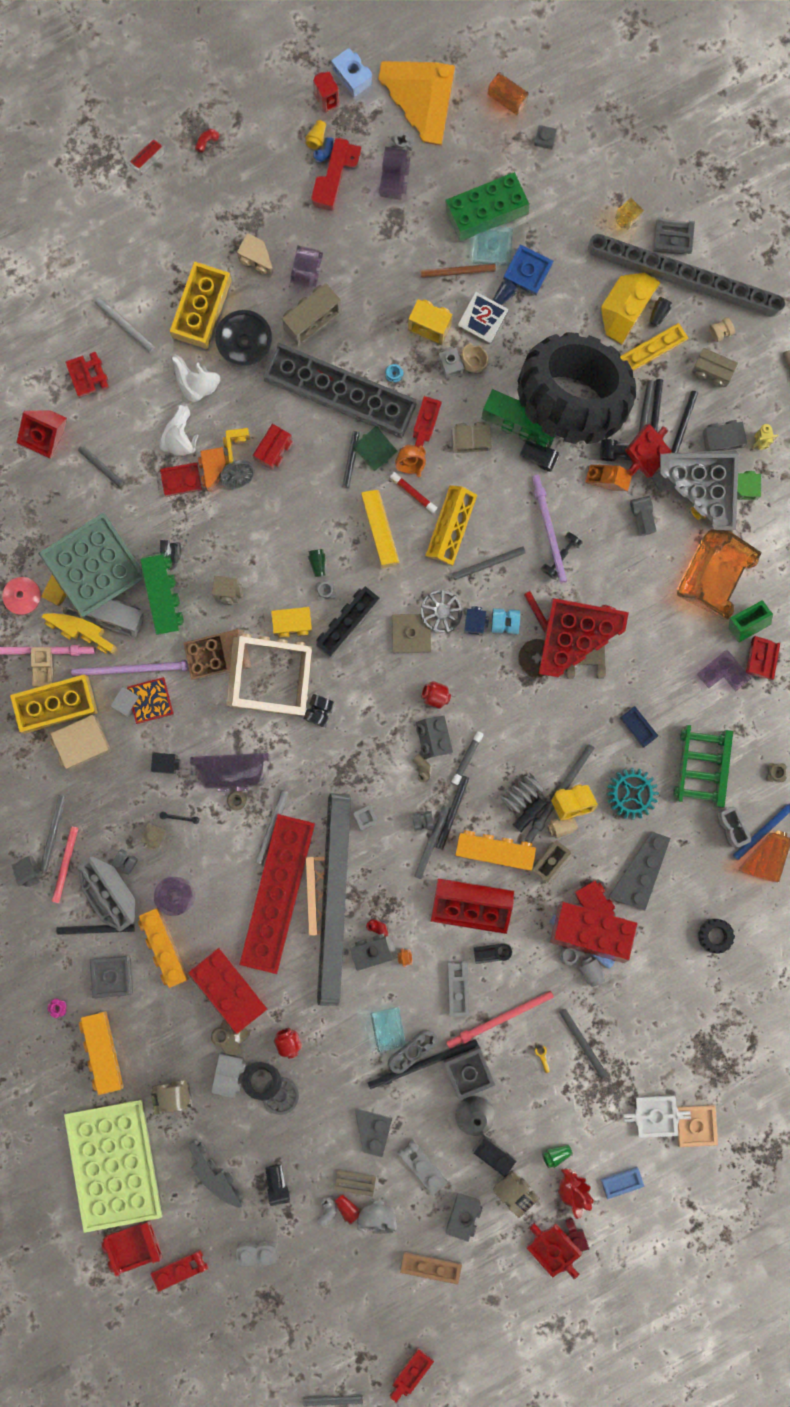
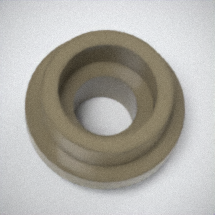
(231, 796)

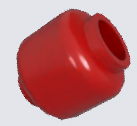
(436, 695)
(287, 1043)

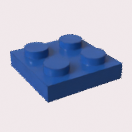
(528, 269)

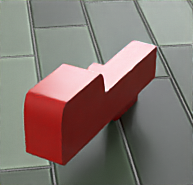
(327, 188)

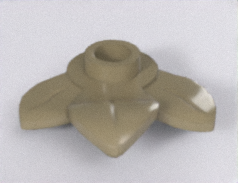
(231, 1042)

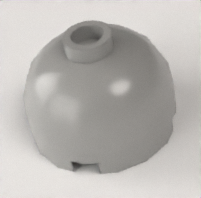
(377, 1218)

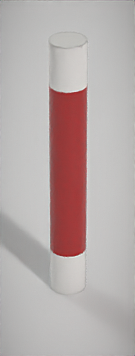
(413, 492)

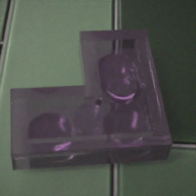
(724, 666)

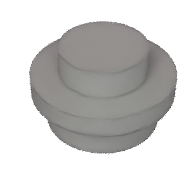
(569, 956)

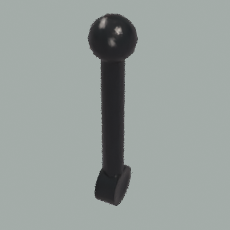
(163, 815)

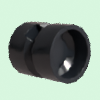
(319, 711)

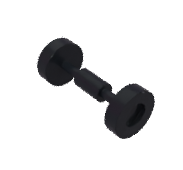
(573, 540)

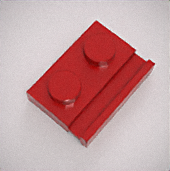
(181, 479)
(763, 658)

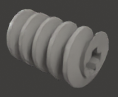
(522, 793)

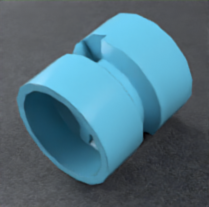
(498, 621)

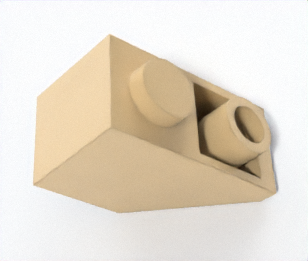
(254, 253)

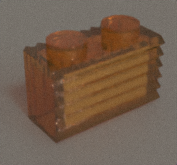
(508, 93)

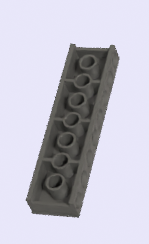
(346, 394)

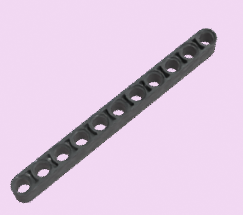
(695, 274)
(333, 900)

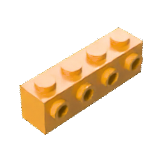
(495, 851)
(163, 946)
(101, 1052)

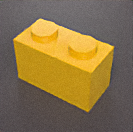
(291, 622)

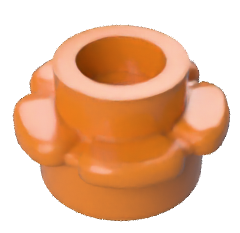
(405, 957)

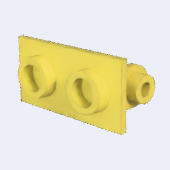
(764, 437)

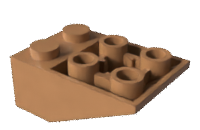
(213, 654)

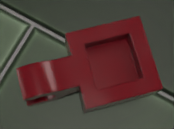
(576, 1236)

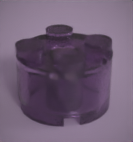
(305, 266)
(163, 897)

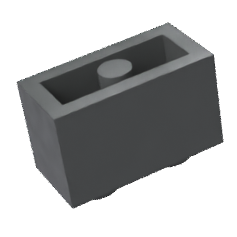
(725, 437)

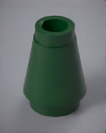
(318, 562)

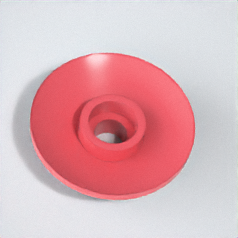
(30, 598)

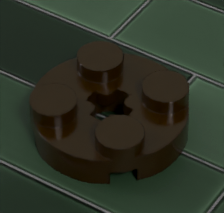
(525, 657)

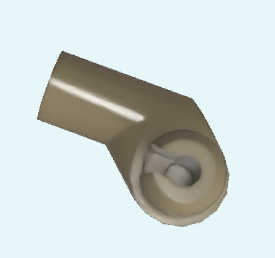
(424, 768)

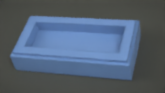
(622, 1182)

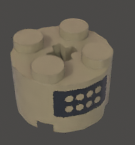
(172, 1097)
(515, 1194)

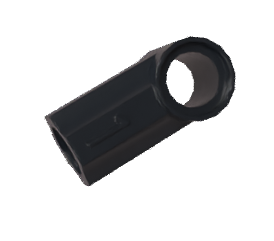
(613, 450)
(544, 457)
(489, 953)
(277, 1189)

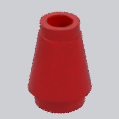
(348, 1210)

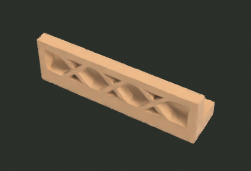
(311, 893)

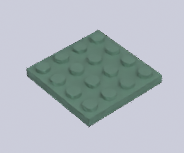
(92, 565)

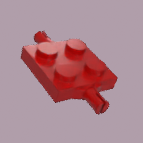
(646, 450)
(554, 1250)

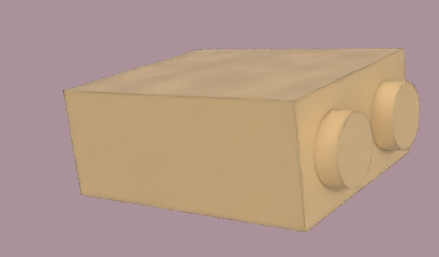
(80, 742)

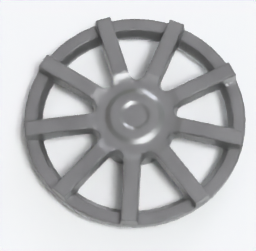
(441, 611)

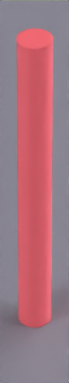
(65, 864)

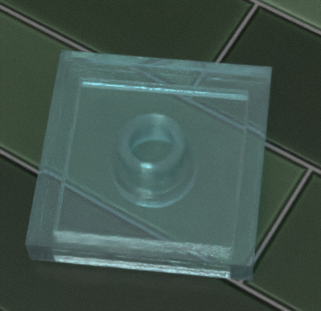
(493, 246)

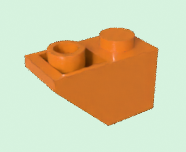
(213, 463)
(609, 477)

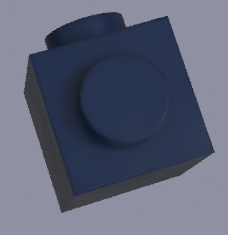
(476, 621)

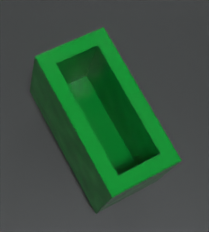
(750, 621)

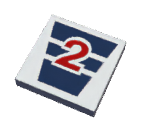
(483, 317)

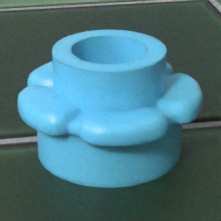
(394, 368)

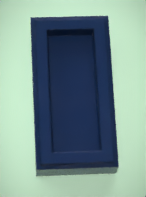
(639, 727)

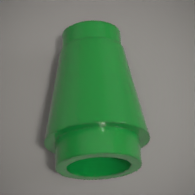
(556, 1155)

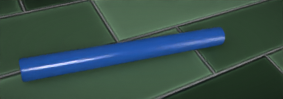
(762, 832)

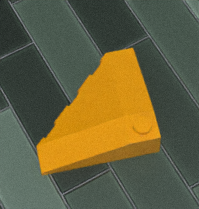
(422, 92)

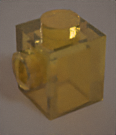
(628, 214)

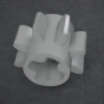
(402, 137)

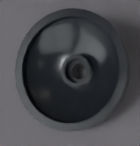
(240, 326)

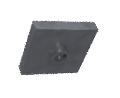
(110, 977)

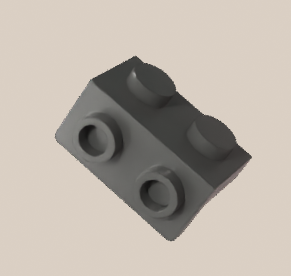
(434, 737)

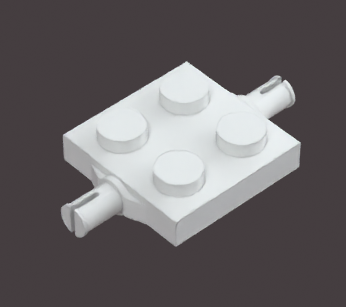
(657, 1116)

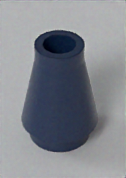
(505, 292)

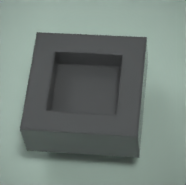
(545, 137)

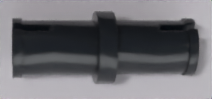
(529, 814)

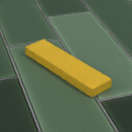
(655, 347)

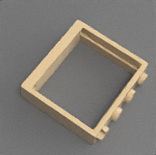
(236, 669)

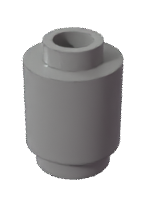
(592, 971)

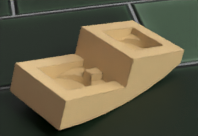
(42, 666)

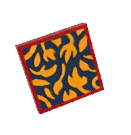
(152, 701)

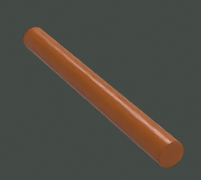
(458, 270)

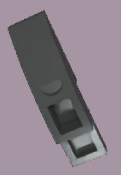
(218, 1183)

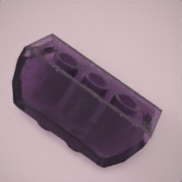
(232, 771)

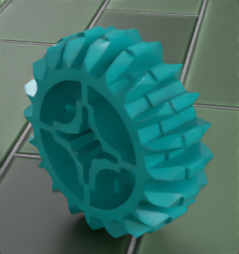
(627, 786)

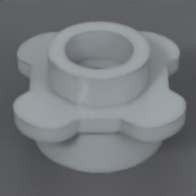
(325, 585)

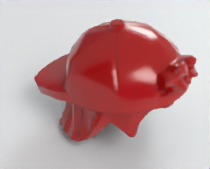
(575, 1192)

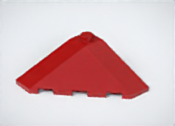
(576, 631)

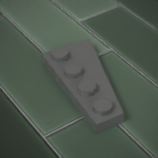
(640, 877)

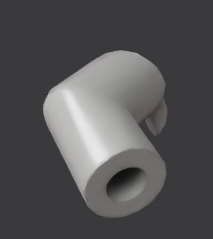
(329, 1211)

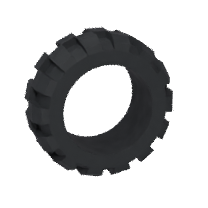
(587, 362)

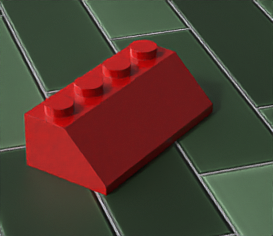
(472, 906)

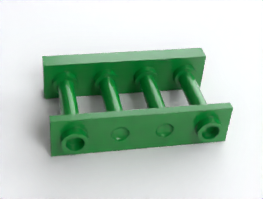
(722, 759)

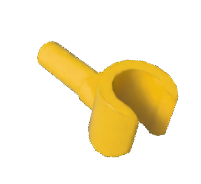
(543, 1059)

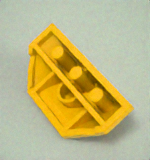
(626, 304)

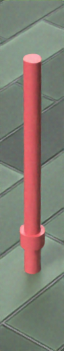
(466, 1036)

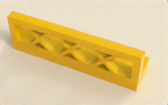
(448, 522)

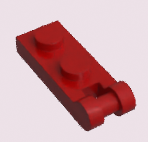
(178, 1271)

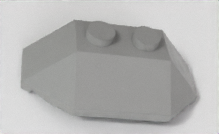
(107, 893)

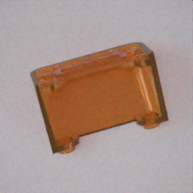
(716, 571)

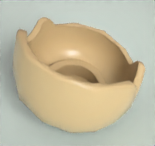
(474, 358)

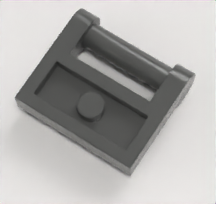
(674, 241)

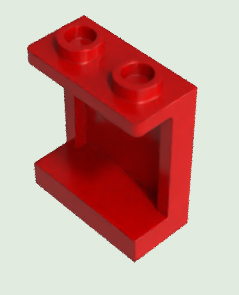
(131, 1248)

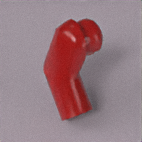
(208, 135)
(377, 927)

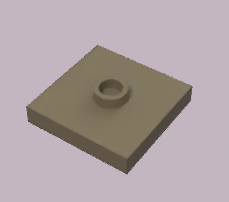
(410, 634)

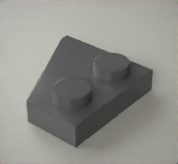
(373, 1131)

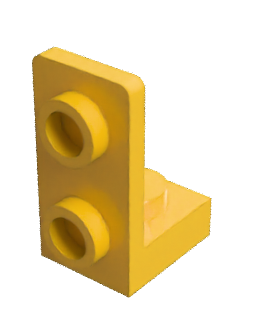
(238, 436)

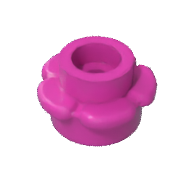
(57, 1003)

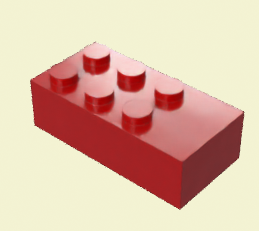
(593, 932)
(227, 991)

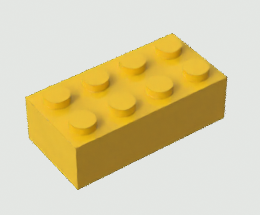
(200, 305)
(54, 704)

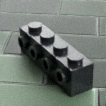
(347, 623)

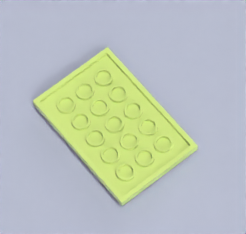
(113, 1165)

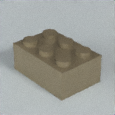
(311, 314)

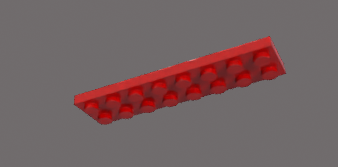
(277, 894)

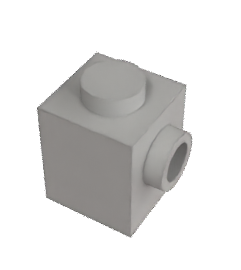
(451, 362)

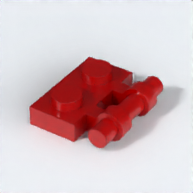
(81, 377)

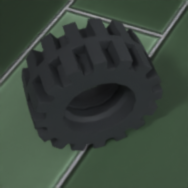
(704, 936)

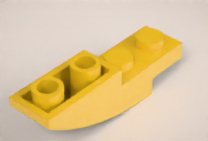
(74, 626)

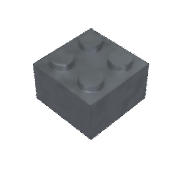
(469, 1073)

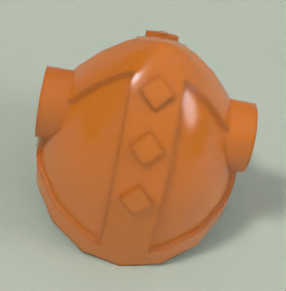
(411, 459)

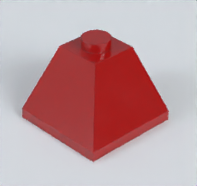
(41, 431)

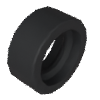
(246, 1081)

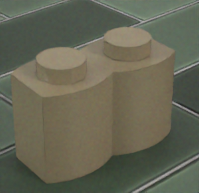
(471, 438)

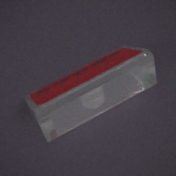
(147, 156)

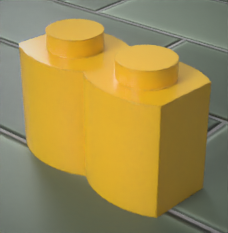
(574, 802)

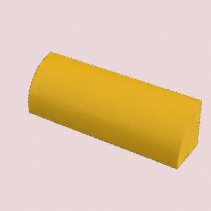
(380, 528)

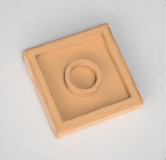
(700, 1129)

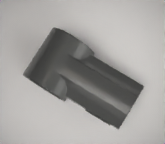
(642, 510)

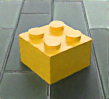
(430, 321)

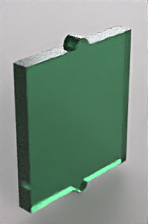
(375, 448)

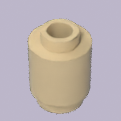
(560, 828)

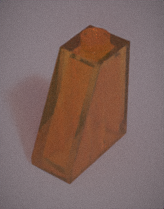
(768, 858)

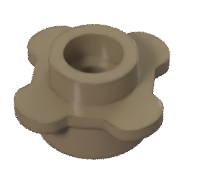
(780, 768)

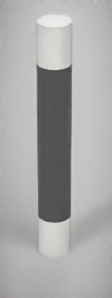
(467, 758)

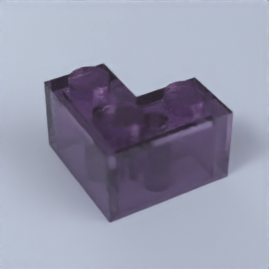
(394, 169)

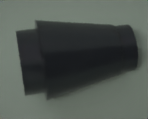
(660, 311)

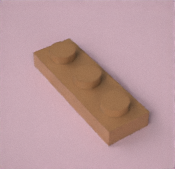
(431, 1268)

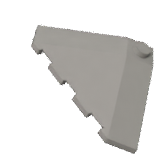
(707, 481)

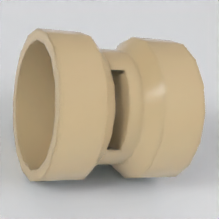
(722, 329)

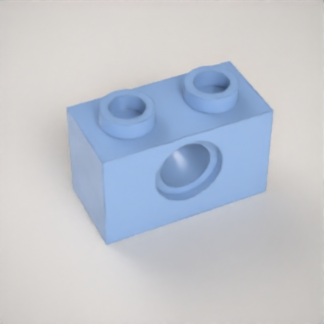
(354, 82)

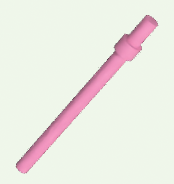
(74, 650)

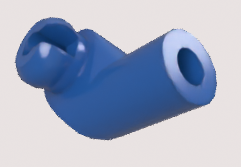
(325, 153)

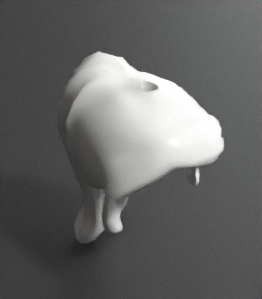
(192, 384)
(173, 438)

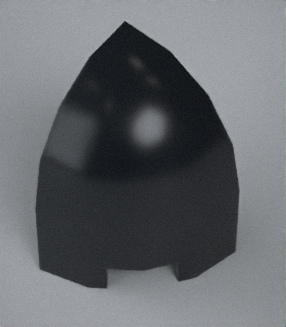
(173, 550)

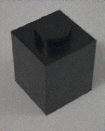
(165, 763)

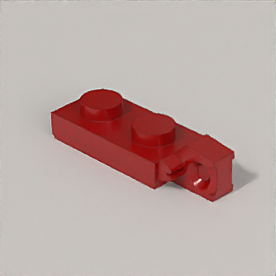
(426, 420)
(411, 1374)

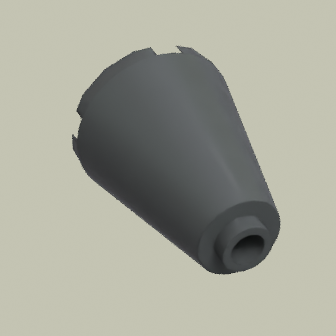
(473, 1108)

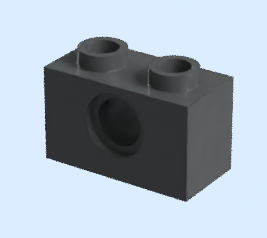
(363, 957)
(462, 1205)

